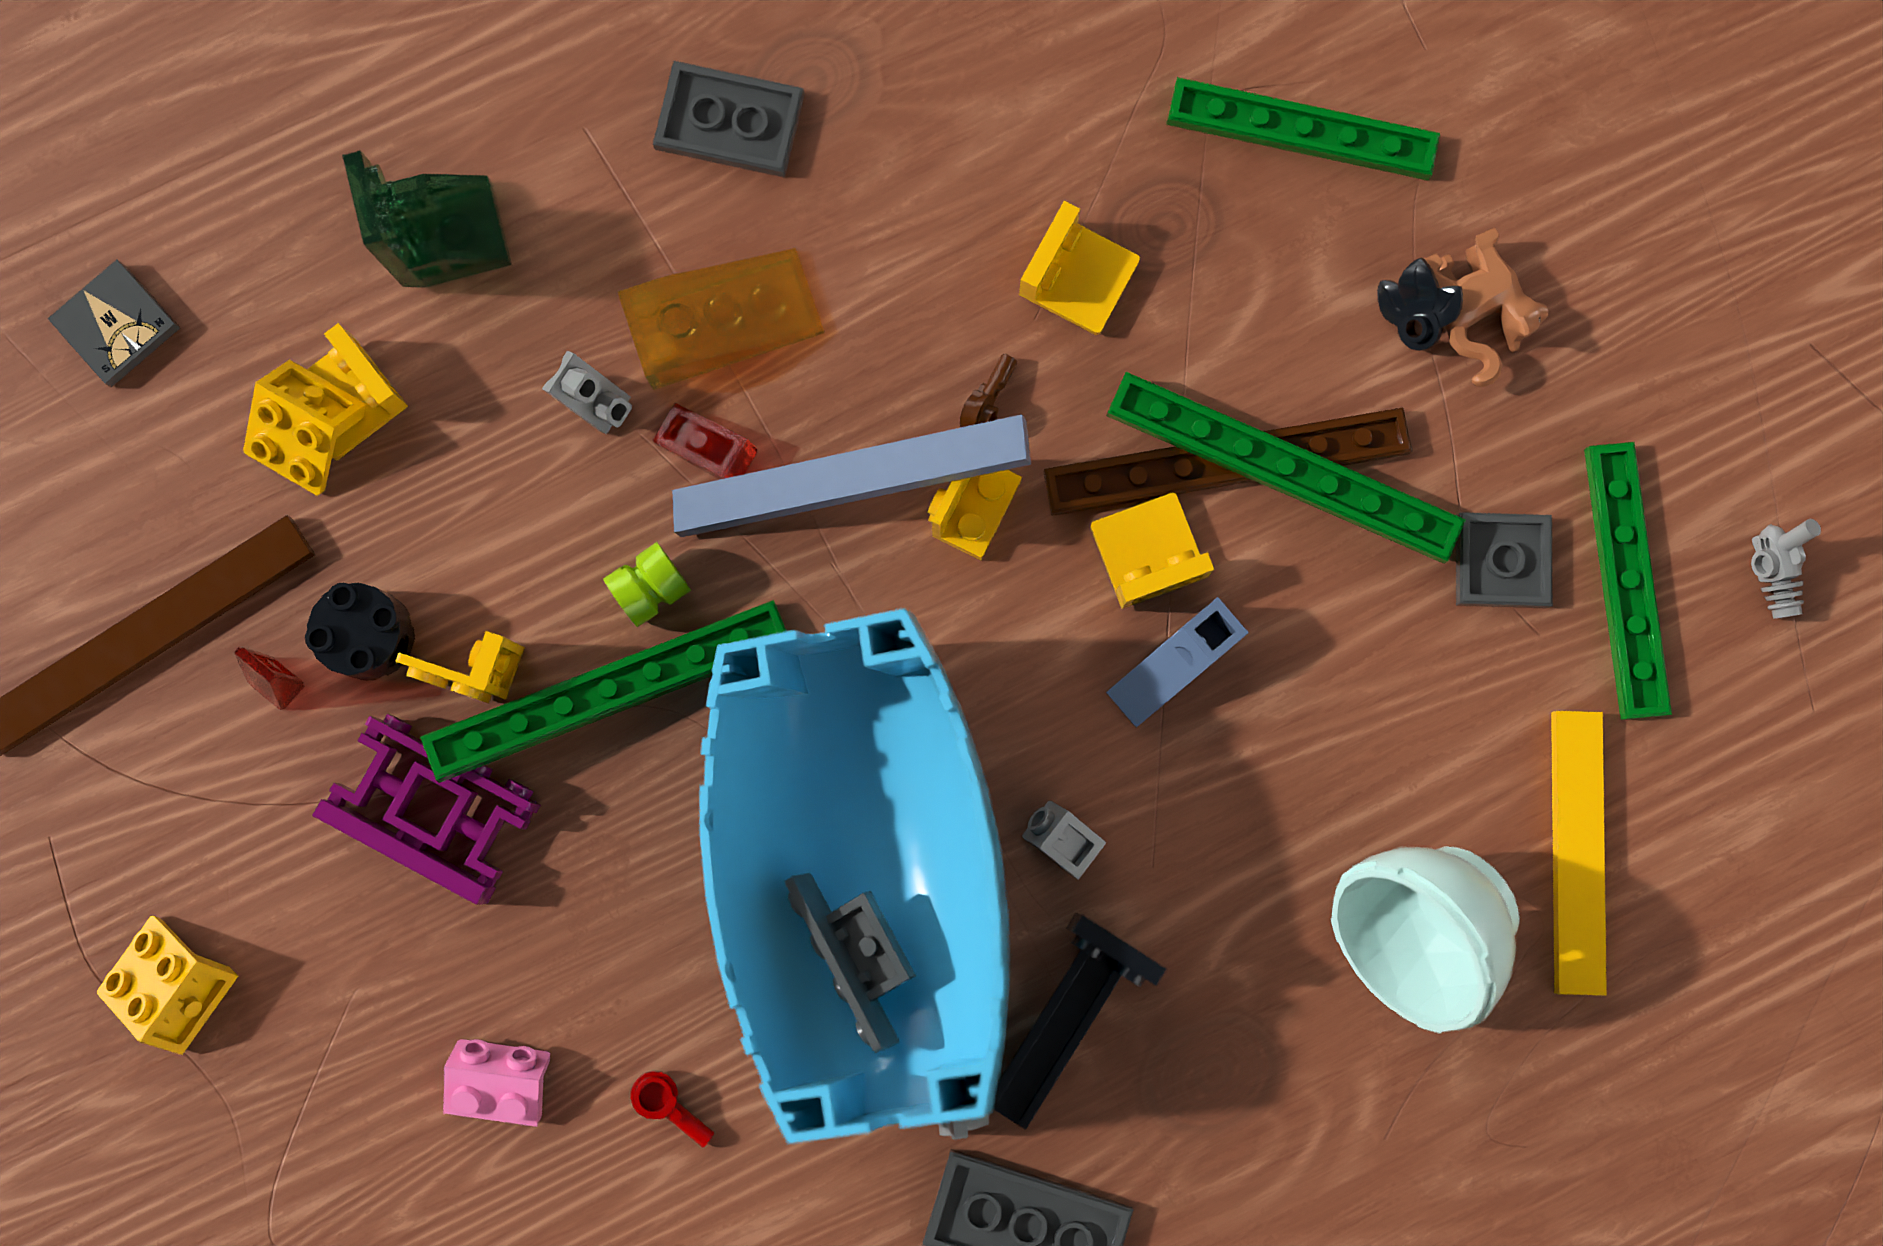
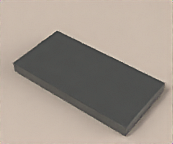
(1006, 1207)

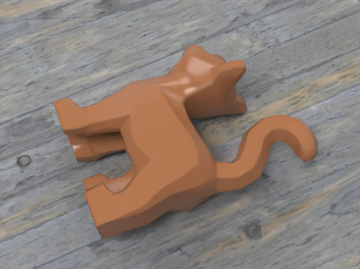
(1487, 291)

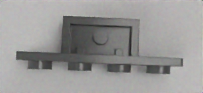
(858, 952)

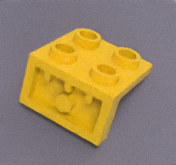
(1077, 272)
(357, 374)
(297, 424)
(972, 510)
(1149, 550)
(492, 672)
(164, 988)

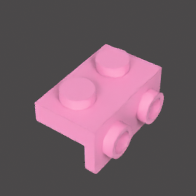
(495, 1082)

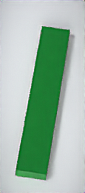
(1303, 129)
(1627, 581)

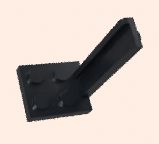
(1069, 1016)

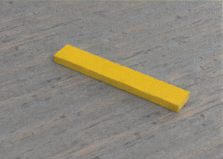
(1578, 853)

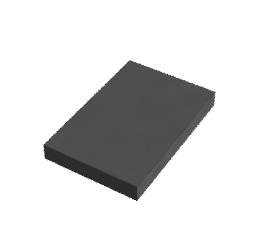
(728, 119)

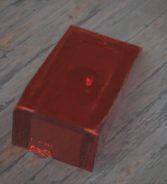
(705, 443)
(269, 677)

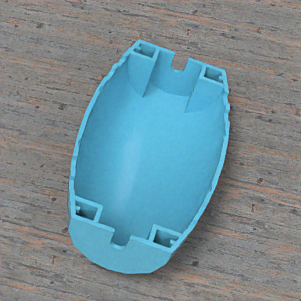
(863, 772)

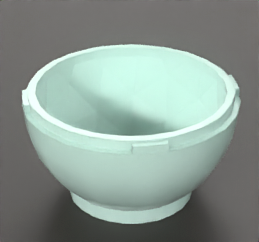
(1428, 933)

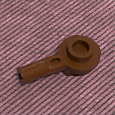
(980, 404)

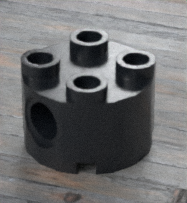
(359, 631)

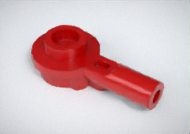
(656, 1097)

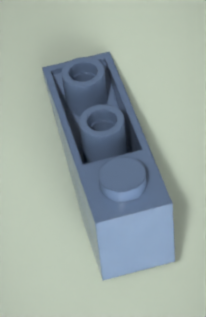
(1177, 662)

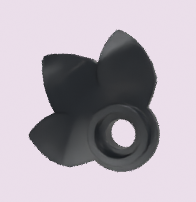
(1419, 299)

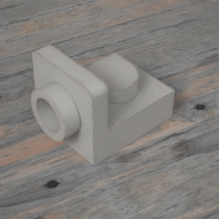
(1063, 838)

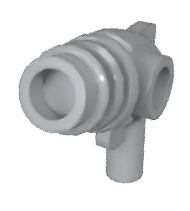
(1779, 560)

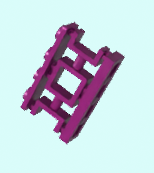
(411, 840)

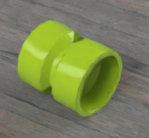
(647, 584)

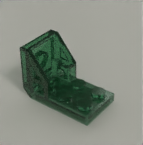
(427, 224)

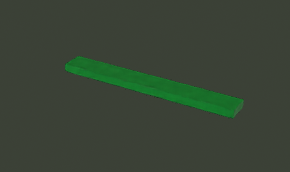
(1286, 468)
(591, 695)

